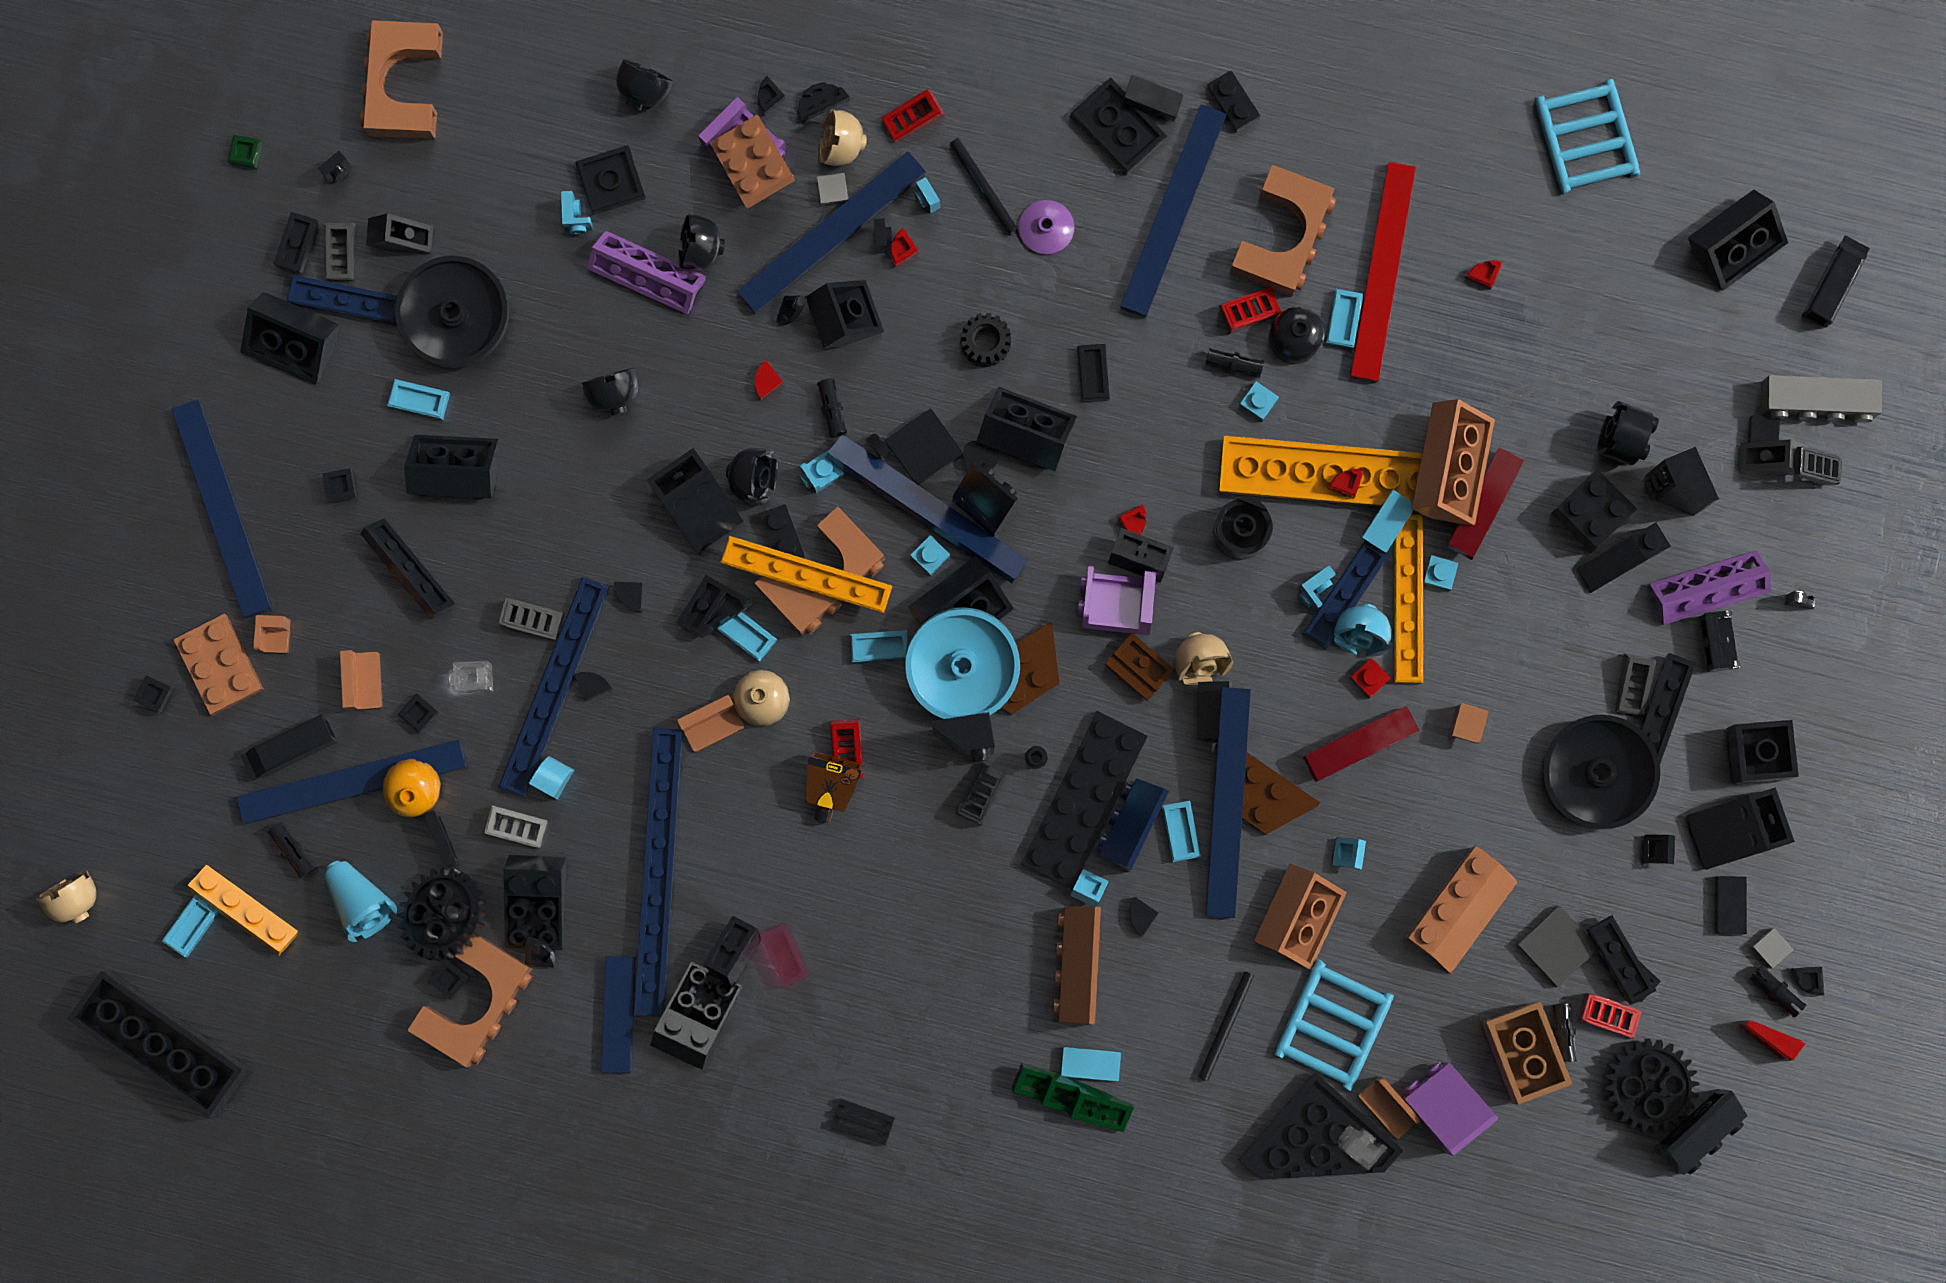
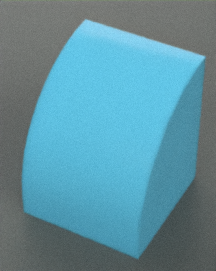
(551, 777)

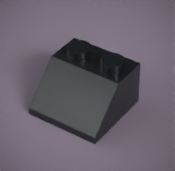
(844, 313)

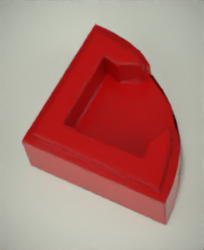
(902, 248)
(1485, 273)
(766, 380)
(1347, 482)
(1134, 520)

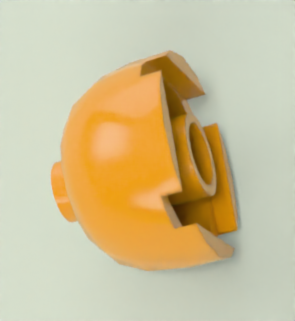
(411, 788)

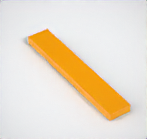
(806, 574)
(1408, 602)

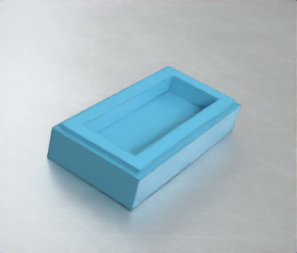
(1344, 319)
(418, 399)
(1388, 521)
(748, 636)
(879, 646)
(1181, 831)
(190, 926)
(1091, 1064)

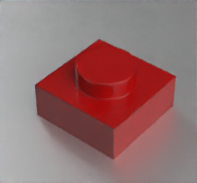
(1370, 678)

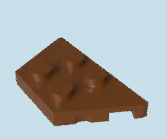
(1037, 669)
(1271, 798)

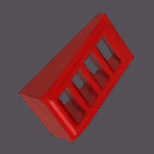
(908, 106)
(1229, 318)
(854, 724)
(1587, 1009)
(1780, 1044)

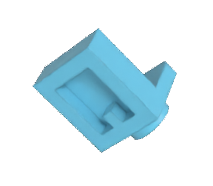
(571, 210)
(820, 473)
(1318, 582)

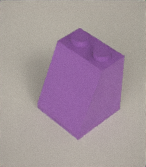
(1448, 1108)

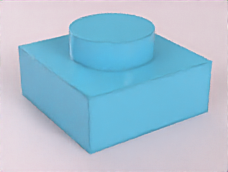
(926, 195)
(1259, 401)
(930, 555)
(1440, 573)
(1349, 853)
(1089, 888)

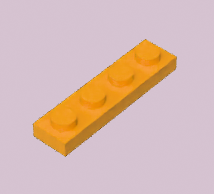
(242, 910)

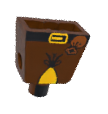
(830, 783)

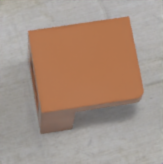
(272, 634)
(1468, 723)

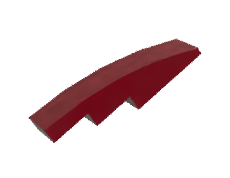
(1495, 487)
(1361, 744)

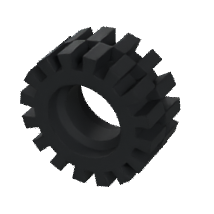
(992, 324)

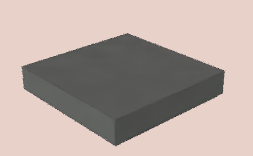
(1557, 946)

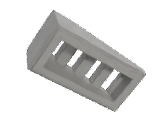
(506, 814)

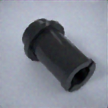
(1039, 751)

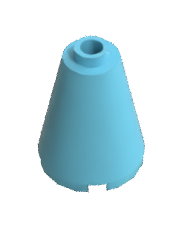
(357, 901)

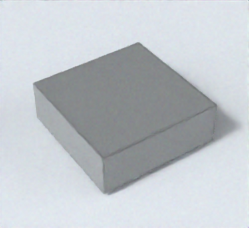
(832, 189)
(1772, 948)

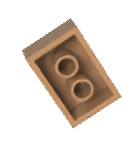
(1526, 1053)

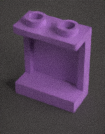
(730, 118)
(1117, 602)

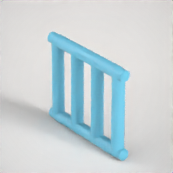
(1559, 157)
(1370, 1026)

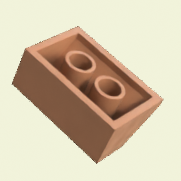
(1300, 916)

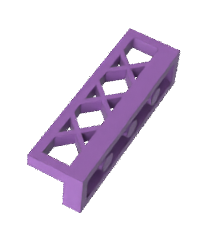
(642, 274)
(1714, 590)

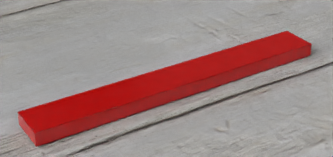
(1383, 272)

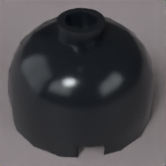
(642, 85)
(699, 243)
(1297, 335)
(612, 391)
(752, 475)

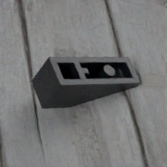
(1623, 557)

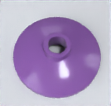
(1044, 240)

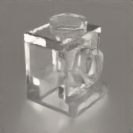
(462, 670)
(1360, 1146)

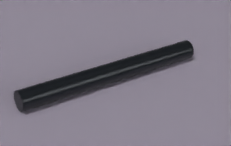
(984, 186)
(1226, 1026)

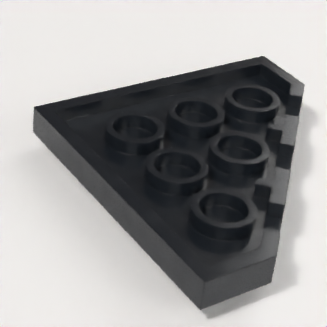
(1307, 1134)

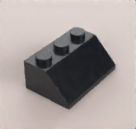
(1739, 239)
(288, 337)
(1026, 428)
(451, 466)
(1682, 483)
(965, 588)
(967, 735)
(1702, 1131)

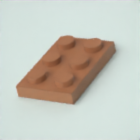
(752, 161)
(218, 664)

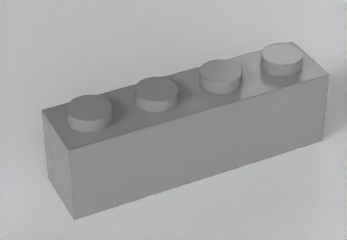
(1822, 397)

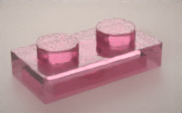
(785, 955)

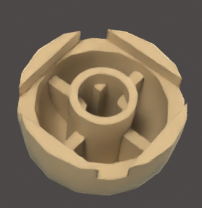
(841, 138)
(1201, 657)
(761, 698)
(69, 899)

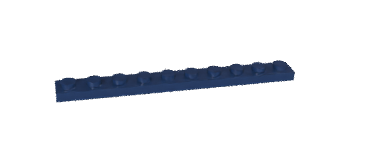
(658, 872)

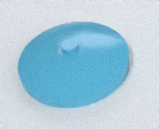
(962, 663)

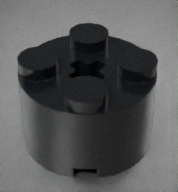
(1627, 433)
(1258, 525)

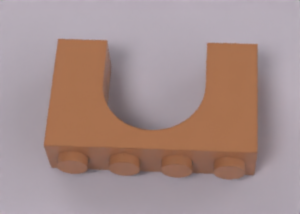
(389, 44)
(1284, 269)
(806, 608)
(466, 1042)

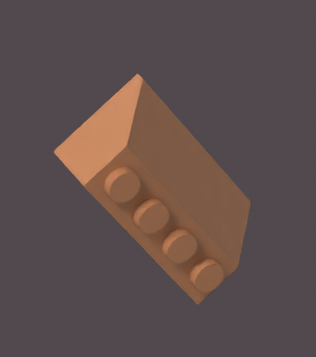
(1453, 462)
(1461, 909)
(1078, 965)

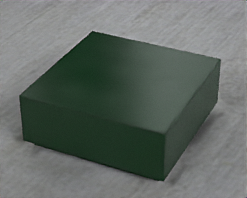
(245, 151)

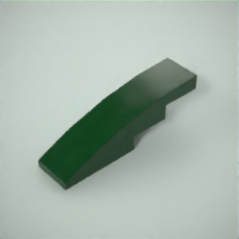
(1072, 1096)

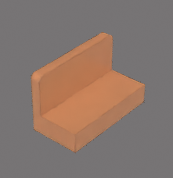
(360, 680)
(711, 723)
(1388, 1107)

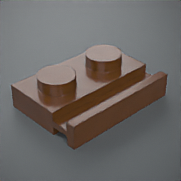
(1139, 667)

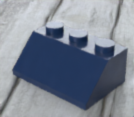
(1131, 824)

